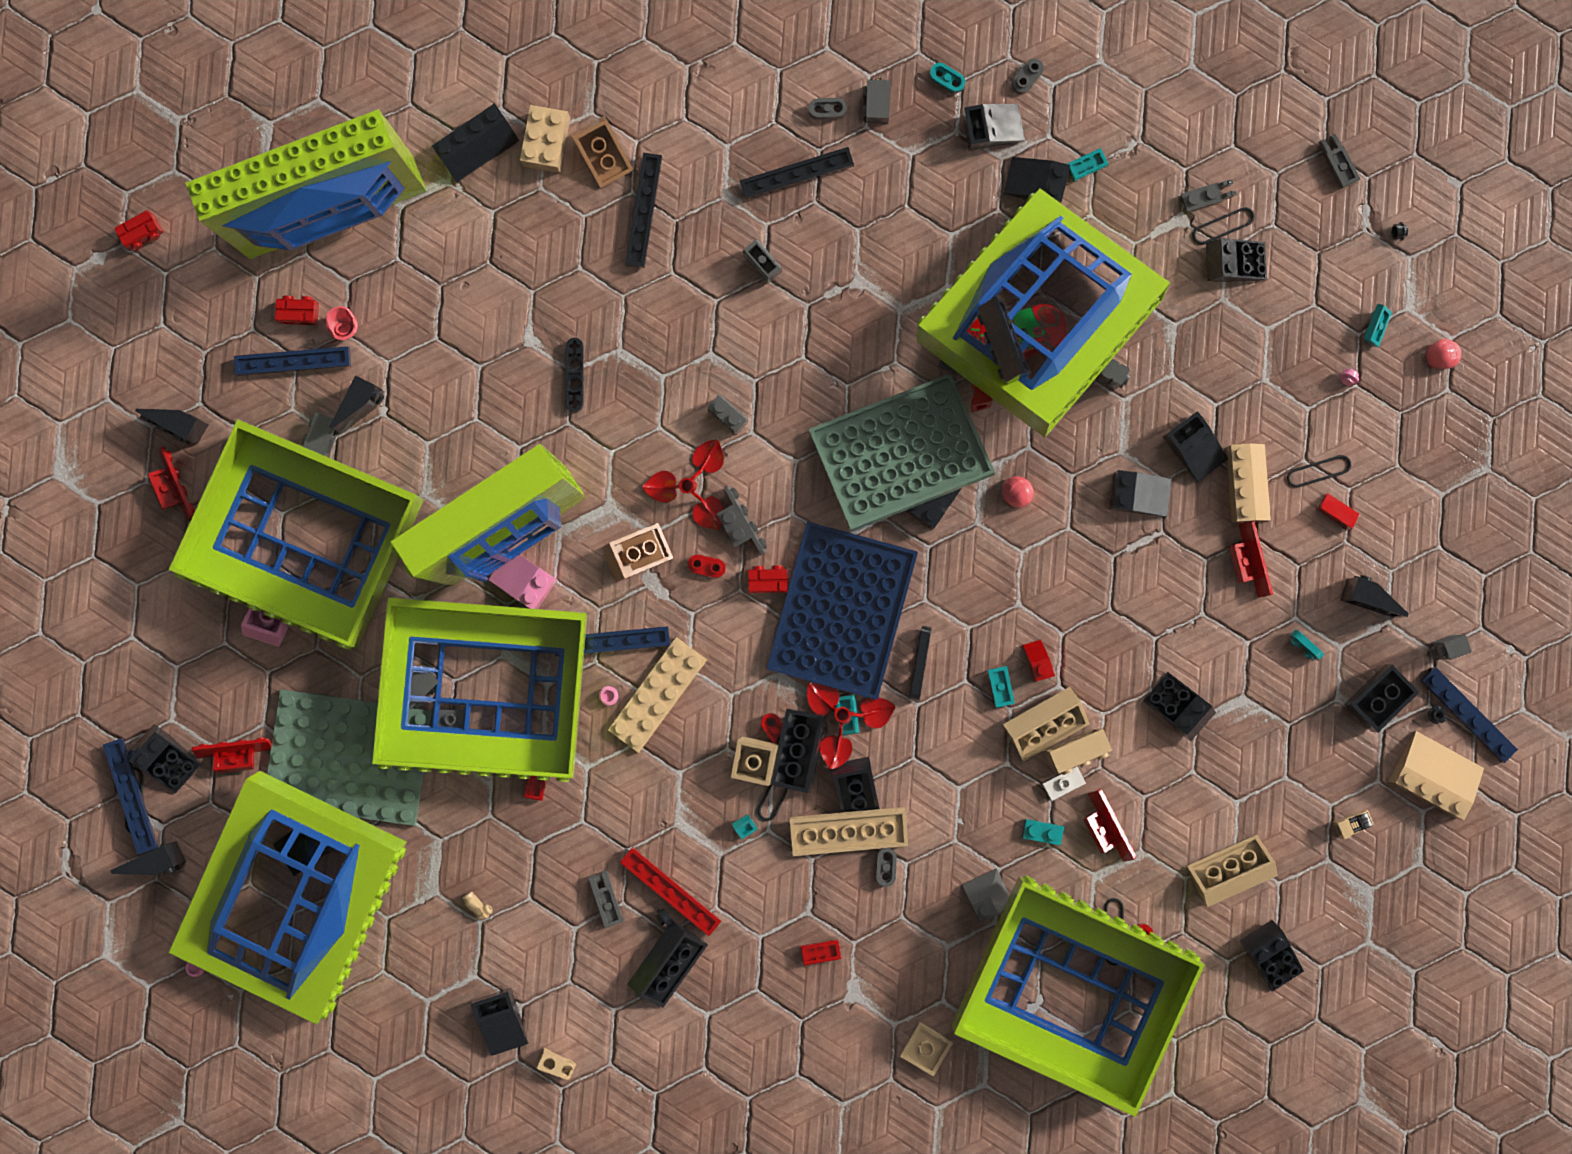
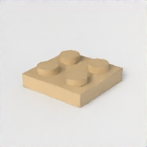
(926, 1048)

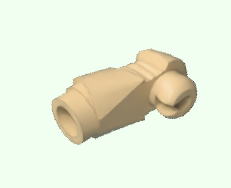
(476, 906)

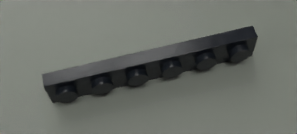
(797, 173)
(644, 210)

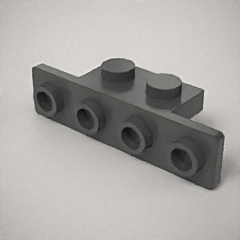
(738, 524)

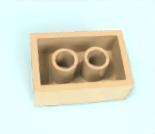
(545, 139)
(1078, 751)

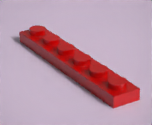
(670, 891)

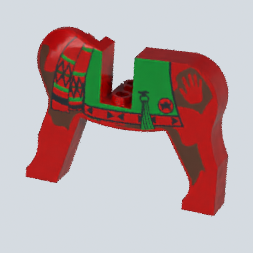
(1040, 322)

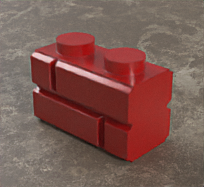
(139, 230)
(297, 311)
(768, 580)

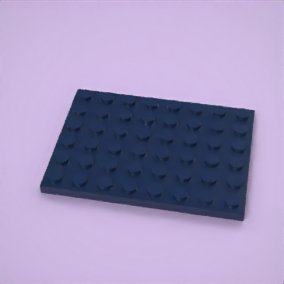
(842, 610)

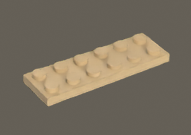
(657, 695)
(849, 831)

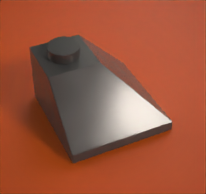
(987, 895)

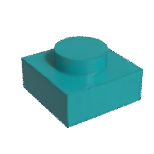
(744, 826)

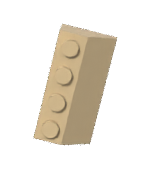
(1248, 483)
(1046, 724)
(1232, 870)

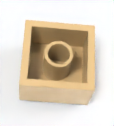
(754, 761)

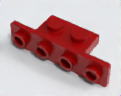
(167, 486)
(1249, 560)
(233, 755)
(1106, 829)

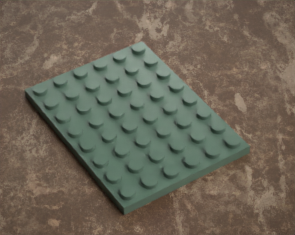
(901, 452)
(328, 752)

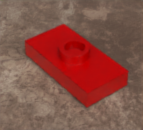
(535, 788)
(820, 952)

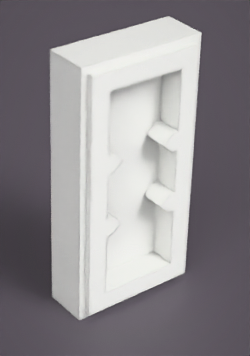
(1063, 784)

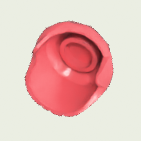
(341, 323)
(1443, 354)
(1017, 492)

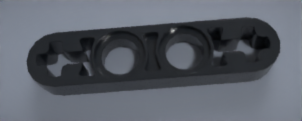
(571, 375)
(920, 663)

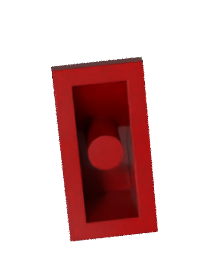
(1038, 661)

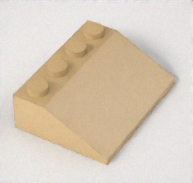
(1437, 776)

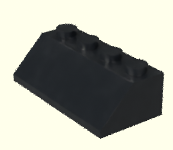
(475, 143)
(1003, 340)
(798, 750)
(667, 964)

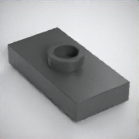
(451, 718)

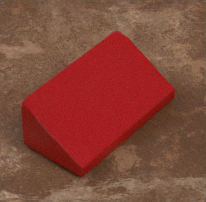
(1338, 511)

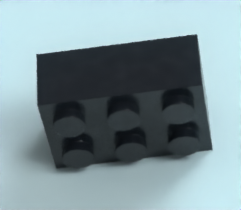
(1381, 698)

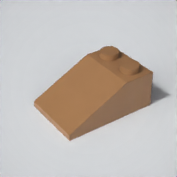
(602, 151)
(637, 552)

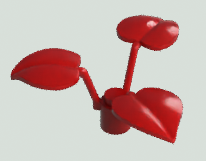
(663, 485)
(837, 749)

